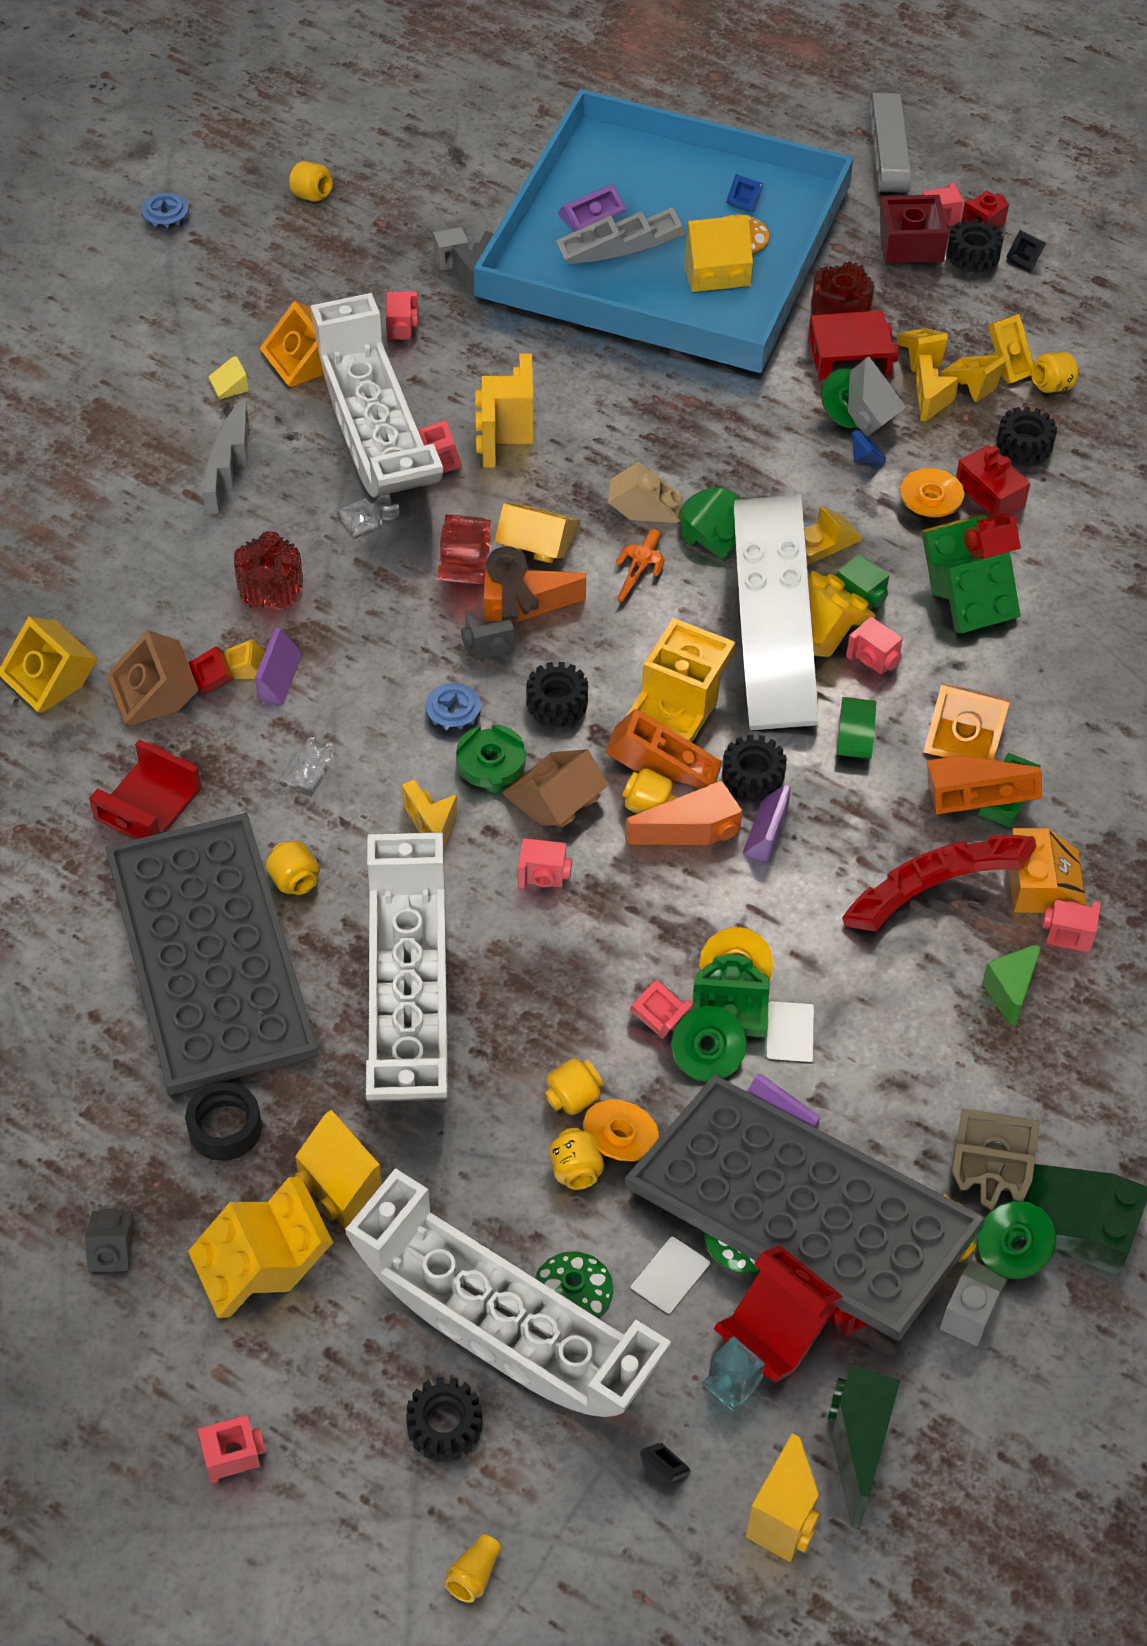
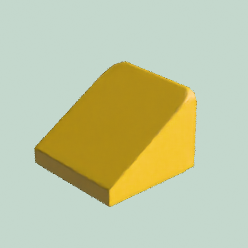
(245, 659)

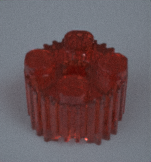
(842, 290)
(464, 549)
(268, 571)

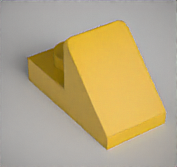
(1010, 340)
(923, 342)
(978, 372)
(933, 391)
(828, 535)
(425, 814)

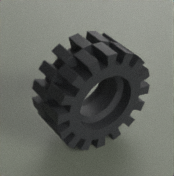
(966, 235)
(1026, 423)
(557, 679)
(753, 752)
(444, 1442)

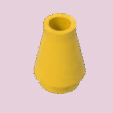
(472, 1570)

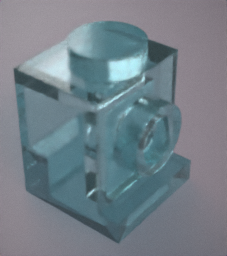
(734, 1374)

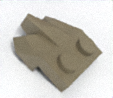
(995, 1154)

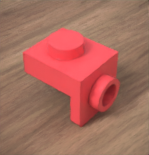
(660, 1009)

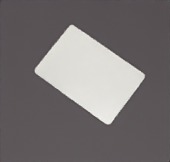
(790, 1031)
(670, 1275)

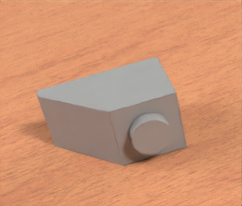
(871, 397)
(973, 1303)

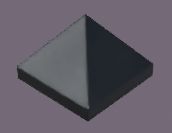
(1026, 249)
(662, 1464)

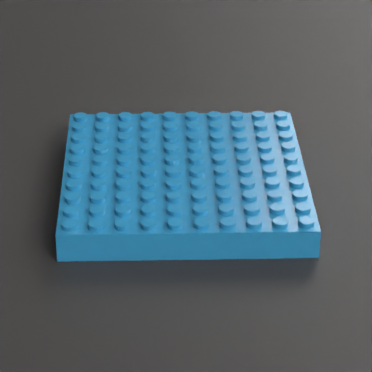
(659, 164)

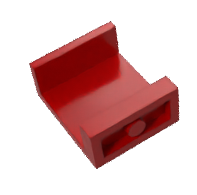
(850, 338)
(149, 795)
(781, 1312)

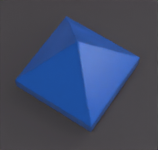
(744, 193)
(866, 450)

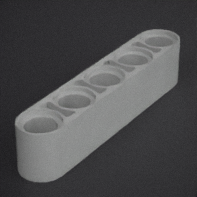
(890, 143)

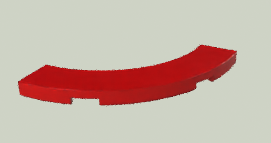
(932, 868)

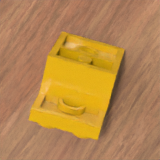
(505, 410)
(833, 612)
(683, 677)
(260, 1247)

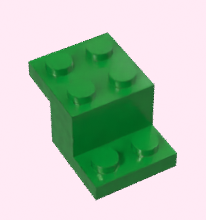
(977, 588)

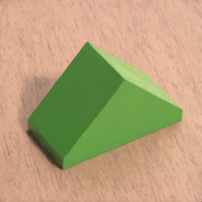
(1009, 980)

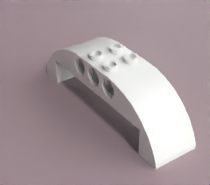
(369, 399)
(775, 613)
(407, 969)
(500, 1308)

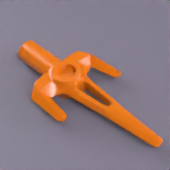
(642, 557)

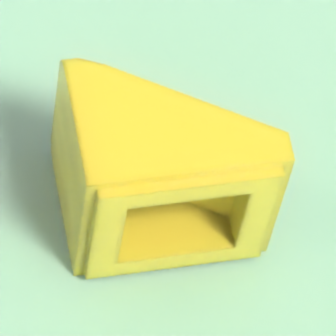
(229, 379)

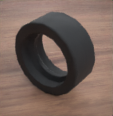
(223, 1095)

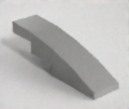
(611, 239)
(227, 452)

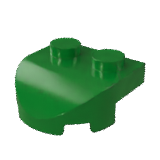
(710, 520)
(736, 987)

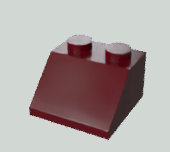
(912, 228)

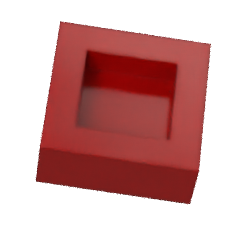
(210, 670)

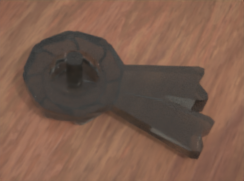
(508, 568)

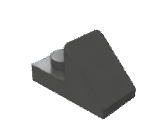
(466, 259)

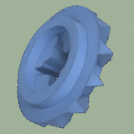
(154, 205)
(444, 697)

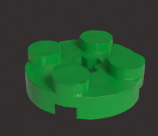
(495, 773)

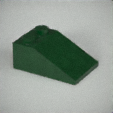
(1090, 1212)
(861, 1419)

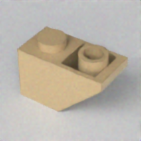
(644, 496)

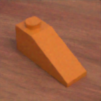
(550, 588)
(647, 744)
(976, 783)
(689, 820)

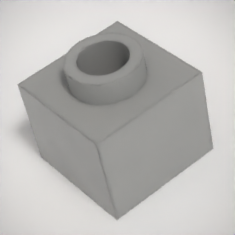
(443, 243)

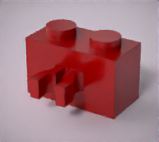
(992, 481)

